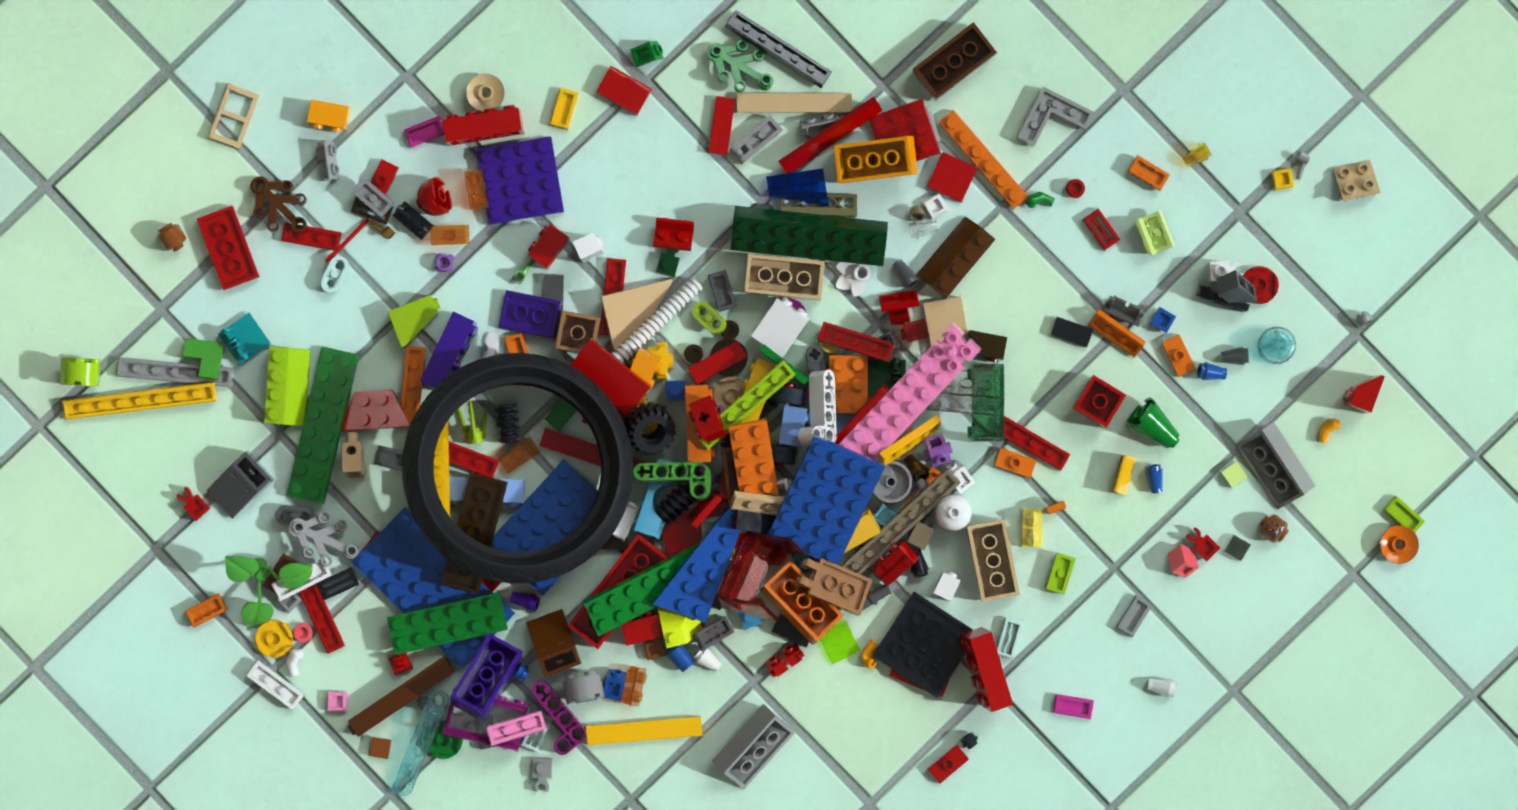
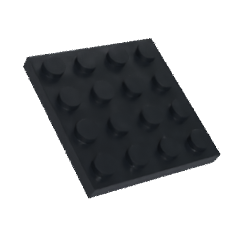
(923, 644)

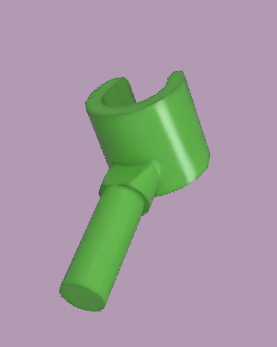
(521, 273)

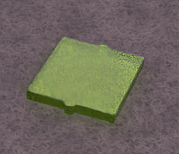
(839, 642)

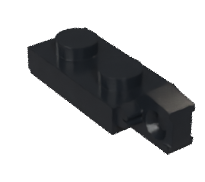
(1206, 293)

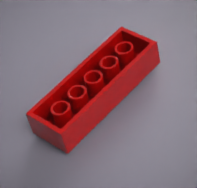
(636, 558)

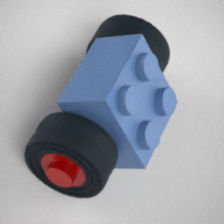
(792, 421)

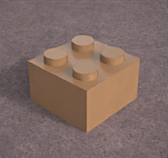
(576, 331)

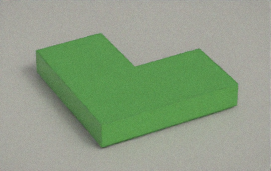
(210, 355)

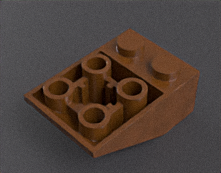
(553, 643)

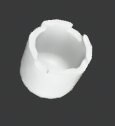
(952, 512)

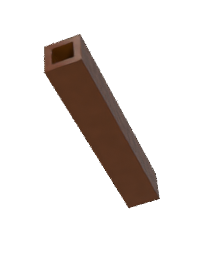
(400, 696)

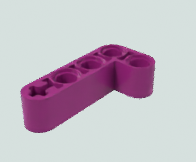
(556, 713)

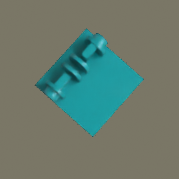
(244, 338)

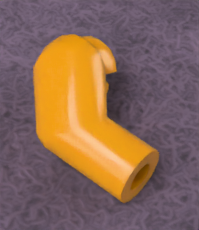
(1327, 427)
(866, 654)

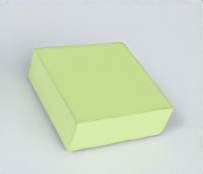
(1234, 474)

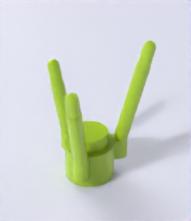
(474, 435)

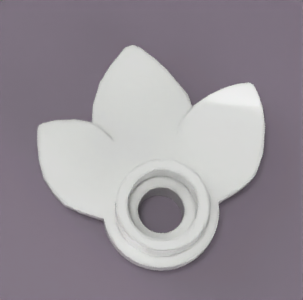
(850, 278)

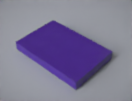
(530, 314)

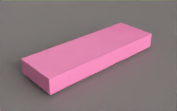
(515, 728)

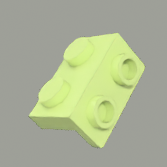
(1154, 233)

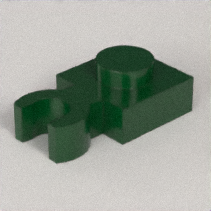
(668, 263)

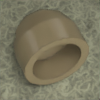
(916, 213)

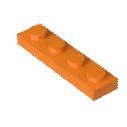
(411, 382)

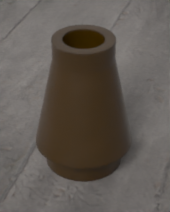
(916, 468)

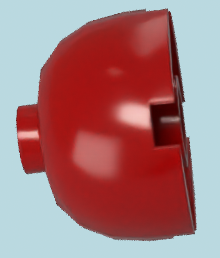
(433, 198)

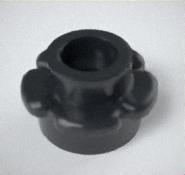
(969, 740)

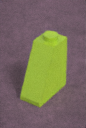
(413, 318)

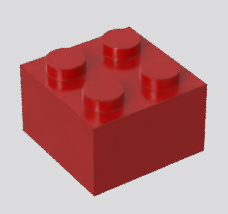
(1099, 401)

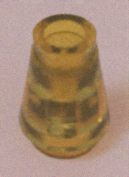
(1197, 154)

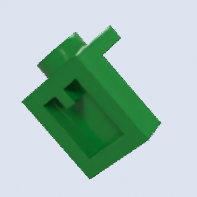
(647, 53)

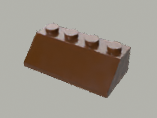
(955, 257)

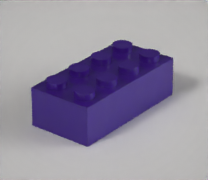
(449, 349)
(486, 677)

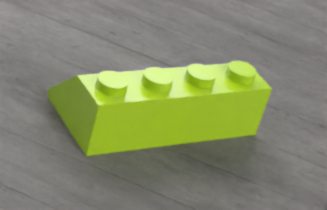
(287, 386)

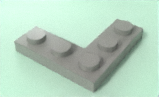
(1048, 103)

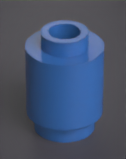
(680, 657)

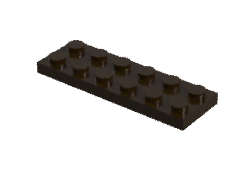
(479, 521)

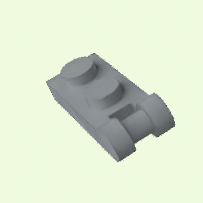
(756, 139)

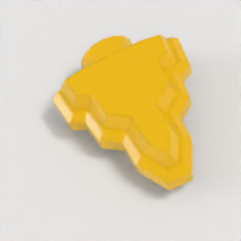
(666, 358)

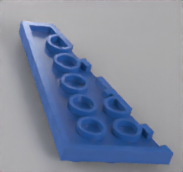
(700, 575)

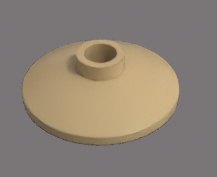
(481, 83)

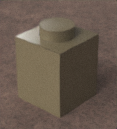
(921, 534)

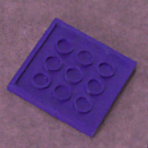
(520, 180)

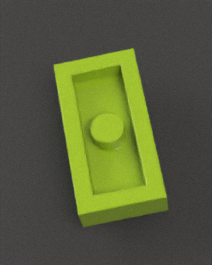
(1060, 573)

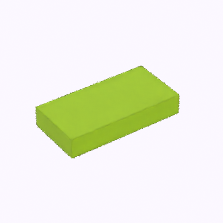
(1403, 514)

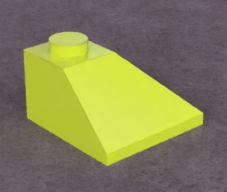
(677, 627)

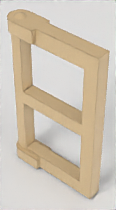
(229, 87)

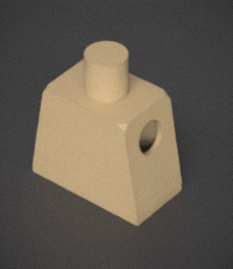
(353, 465)

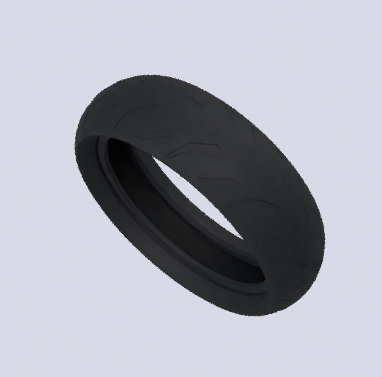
(539, 373)

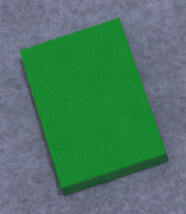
(766, 351)

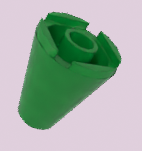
(1153, 424)

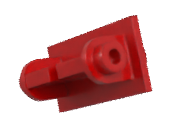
(776, 664)

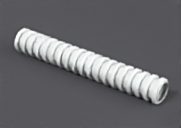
(657, 321)

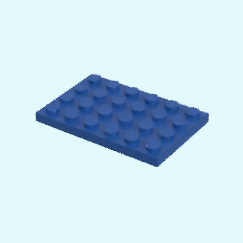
(826, 499)
(548, 515)

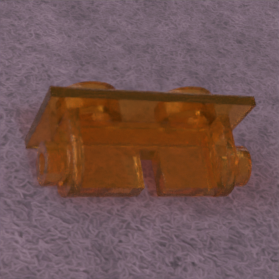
(476, 190)
(633, 695)

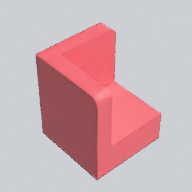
(1182, 561)

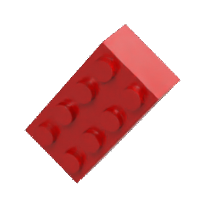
(483, 126)
(986, 669)

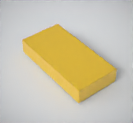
(564, 108)

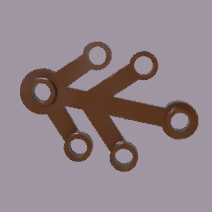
(276, 202)

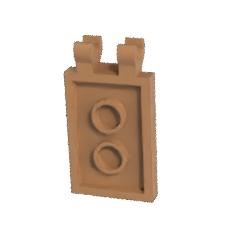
(835, 585)

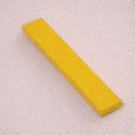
(644, 730)

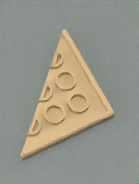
(631, 308)

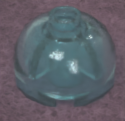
(1276, 345)

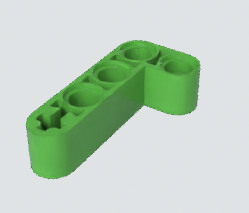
(672, 476)

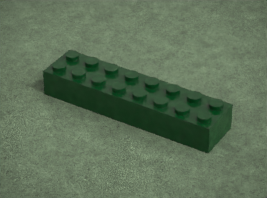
(809, 235)

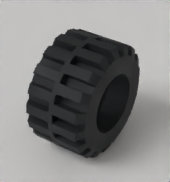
(659, 438)

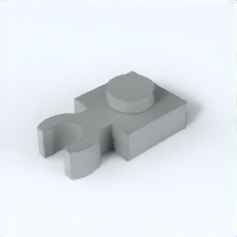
(542, 769)

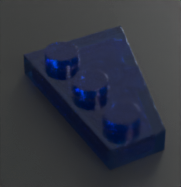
(800, 186)

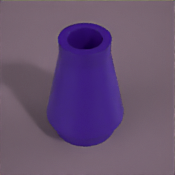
(525, 600)

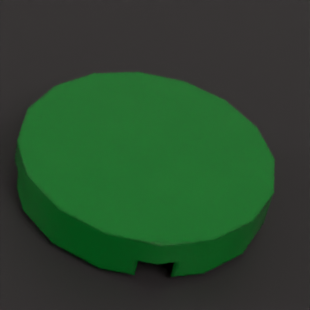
(451, 743)

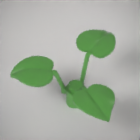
(241, 568)

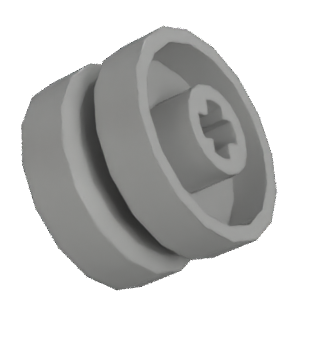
(901, 487)

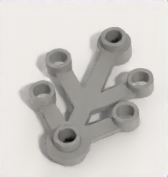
(320, 538)

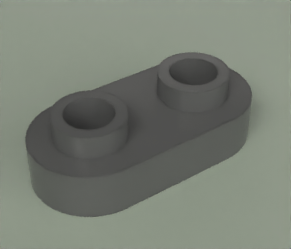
(294, 512)

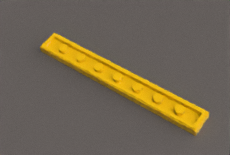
(139, 400)

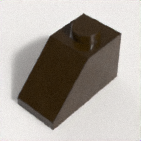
(992, 345)

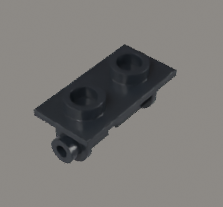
(412, 220)

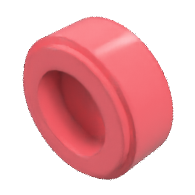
(303, 632)

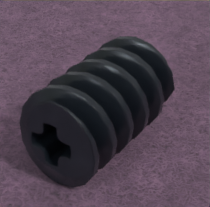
(507, 423)
(675, 504)

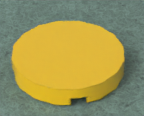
(274, 638)

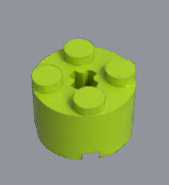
(80, 371)

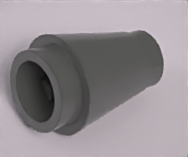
(905, 274)
(1235, 356)

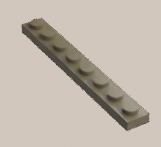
(902, 522)

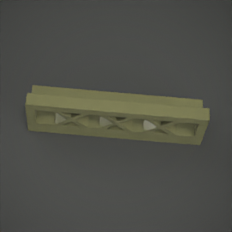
(840, 212)

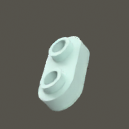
(333, 273)

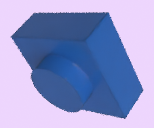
(1162, 320)

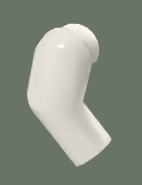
(292, 660)

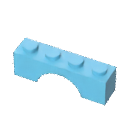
(649, 521)

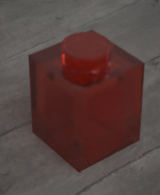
(914, 331)

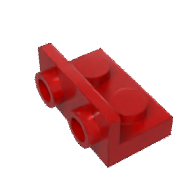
(673, 234)

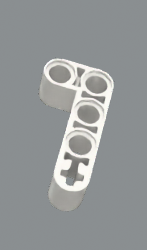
(821, 408)

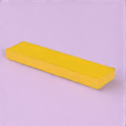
(910, 440)

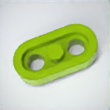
(710, 318)

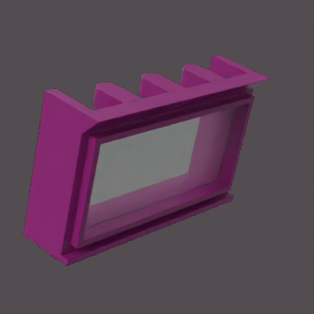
(467, 727)

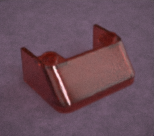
(749, 569)

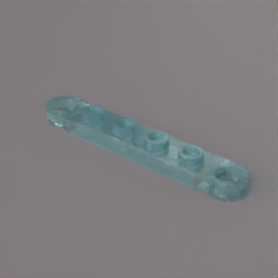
(420, 743)

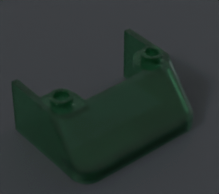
(987, 403)

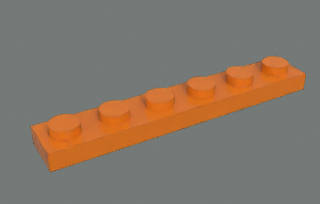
(983, 159)

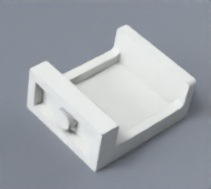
(781, 326)

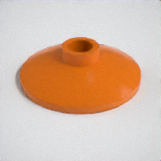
(1408, 548)

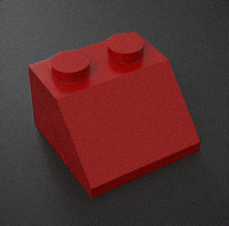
(1364, 395)

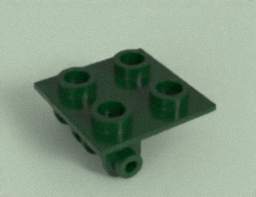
(884, 373)

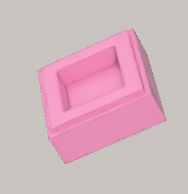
(336, 701)

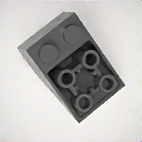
(240, 484)

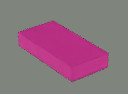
(424, 131)
(1073, 706)

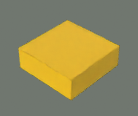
(1282, 179)

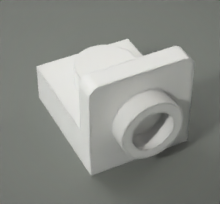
(962, 474)

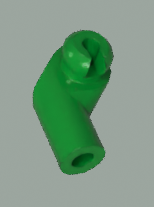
(1037, 198)

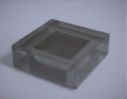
(1237, 547)

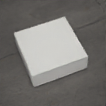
(935, 206)

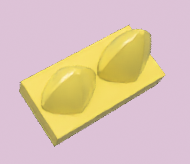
(1032, 528)

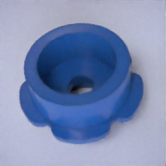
(521, 672)

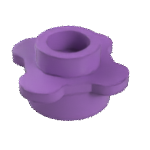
(439, 263)

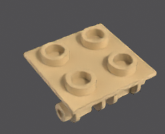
(1356, 181)

